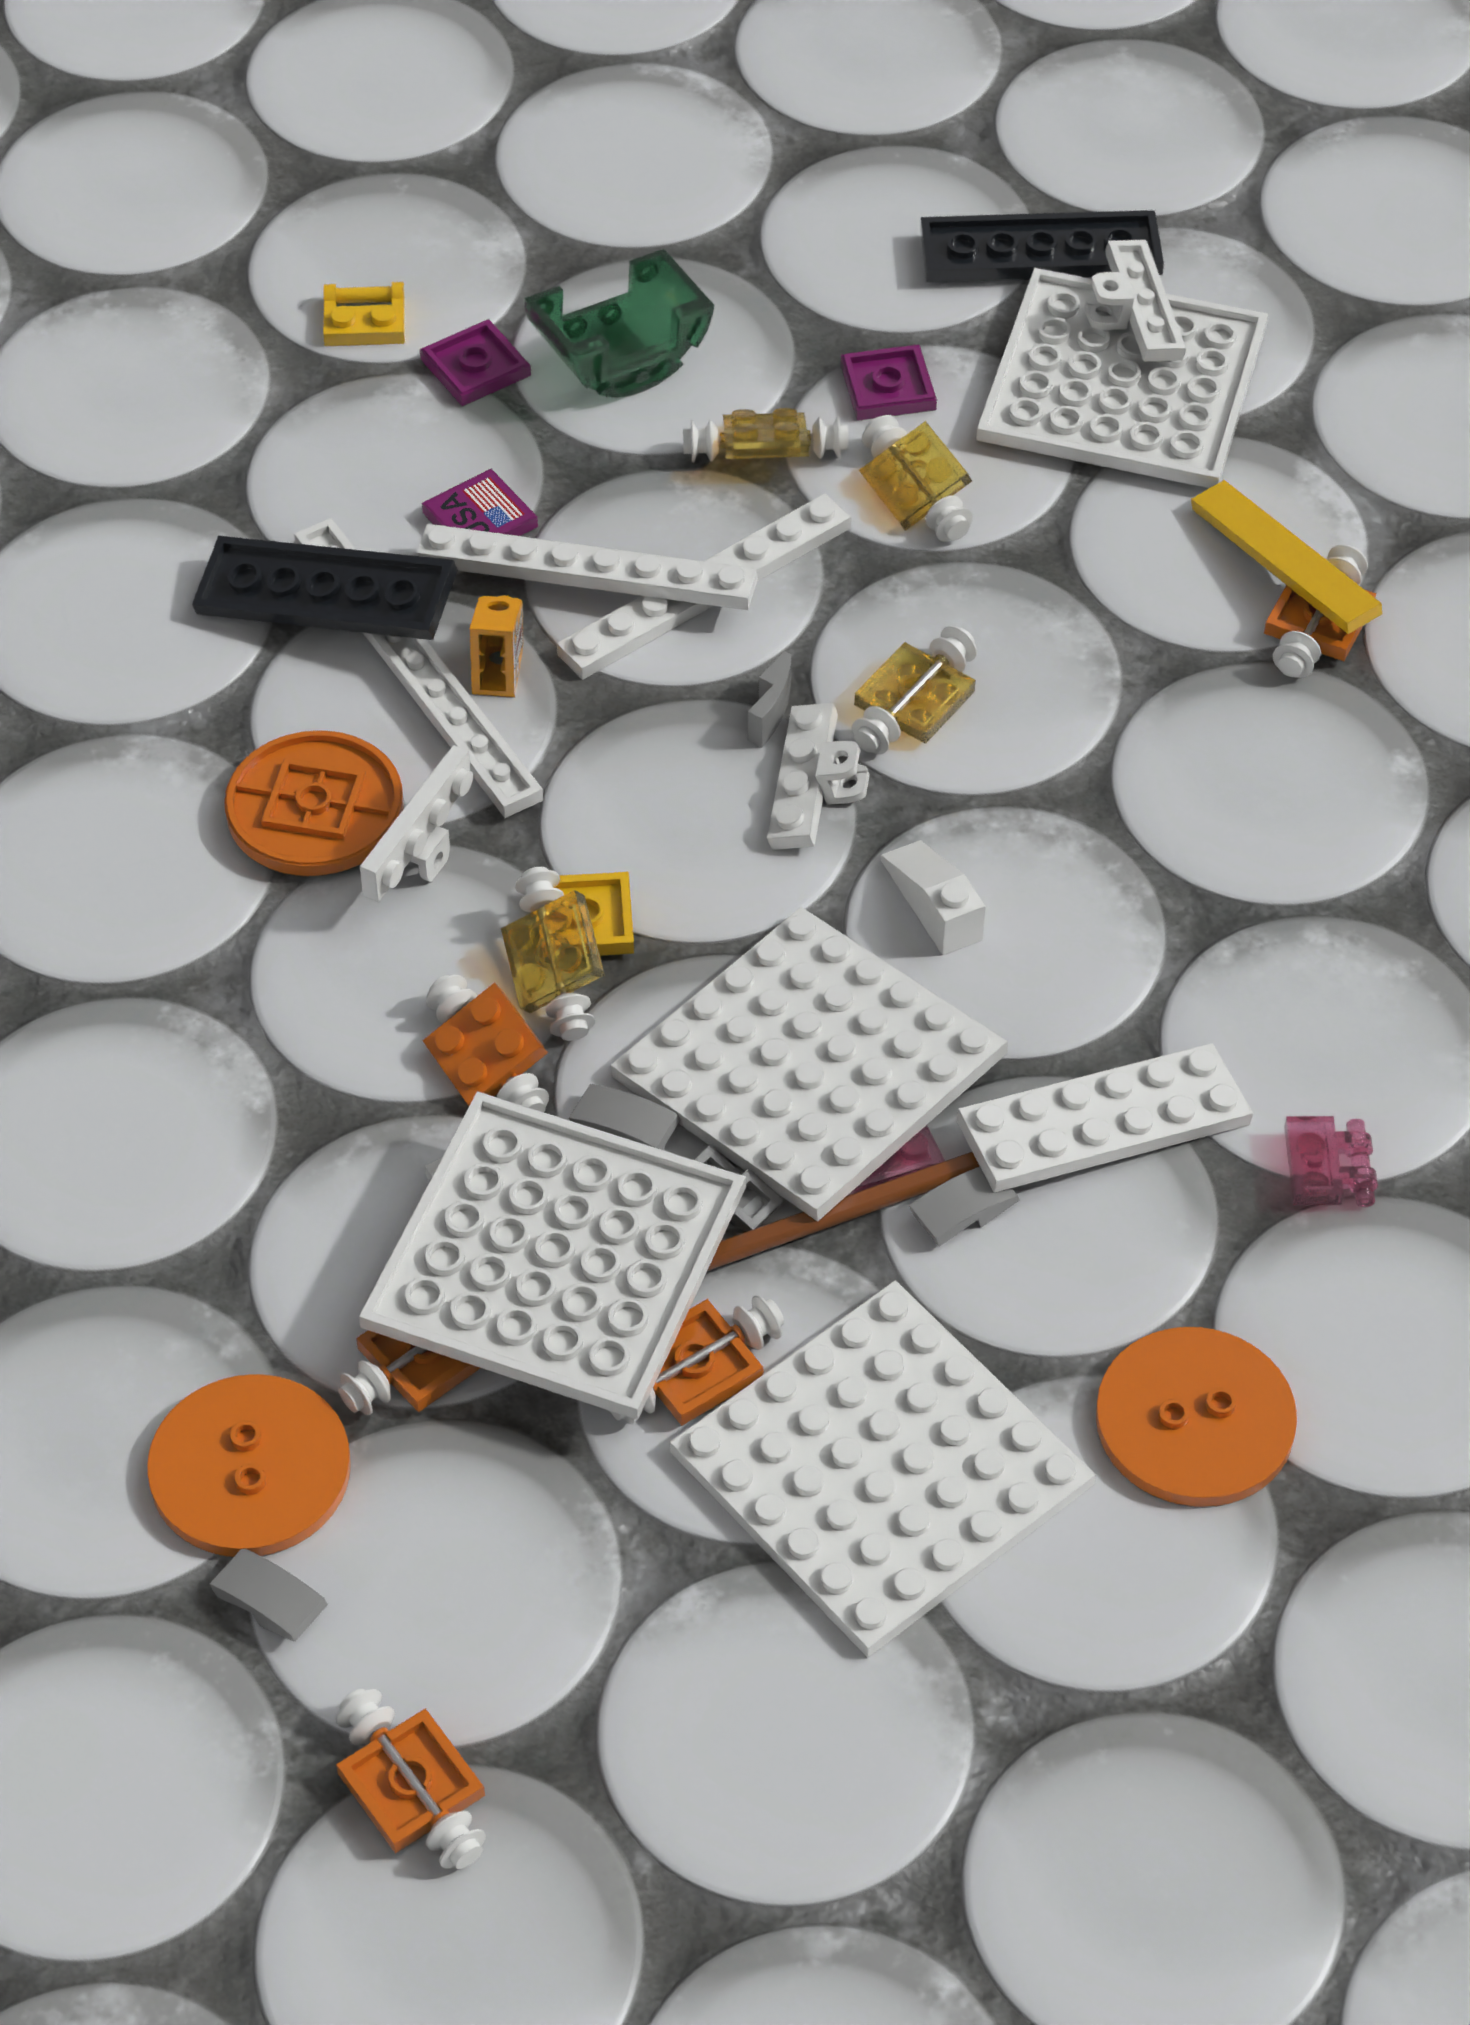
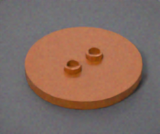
(312, 802)
(1196, 1416)
(249, 1465)

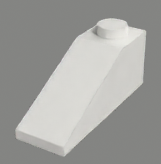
(937, 895)

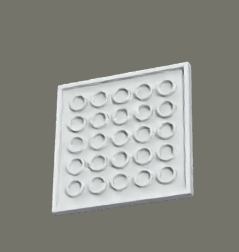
(1100, 404)
(810, 1062)
(554, 1254)
(882, 1467)

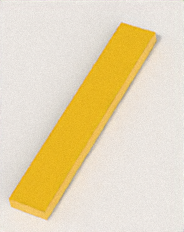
(1287, 557)

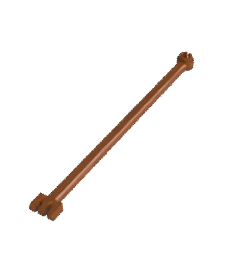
(847, 1209)

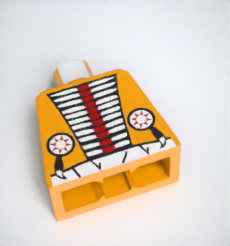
(495, 628)

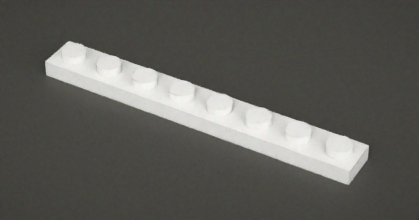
(591, 567)
(652, 617)

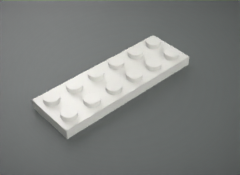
(1103, 1117)

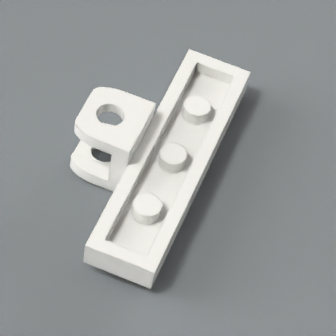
(1138, 298)
(812, 771)
(417, 829)

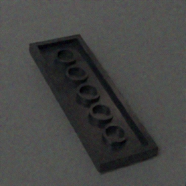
(1017, 243)
(325, 587)

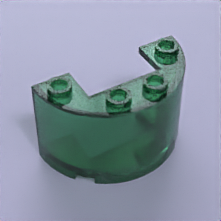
(630, 338)

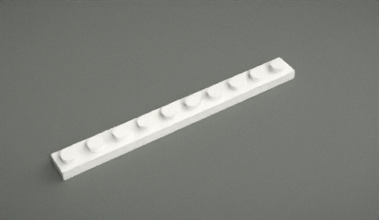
(446, 703)

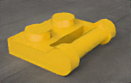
(364, 323)

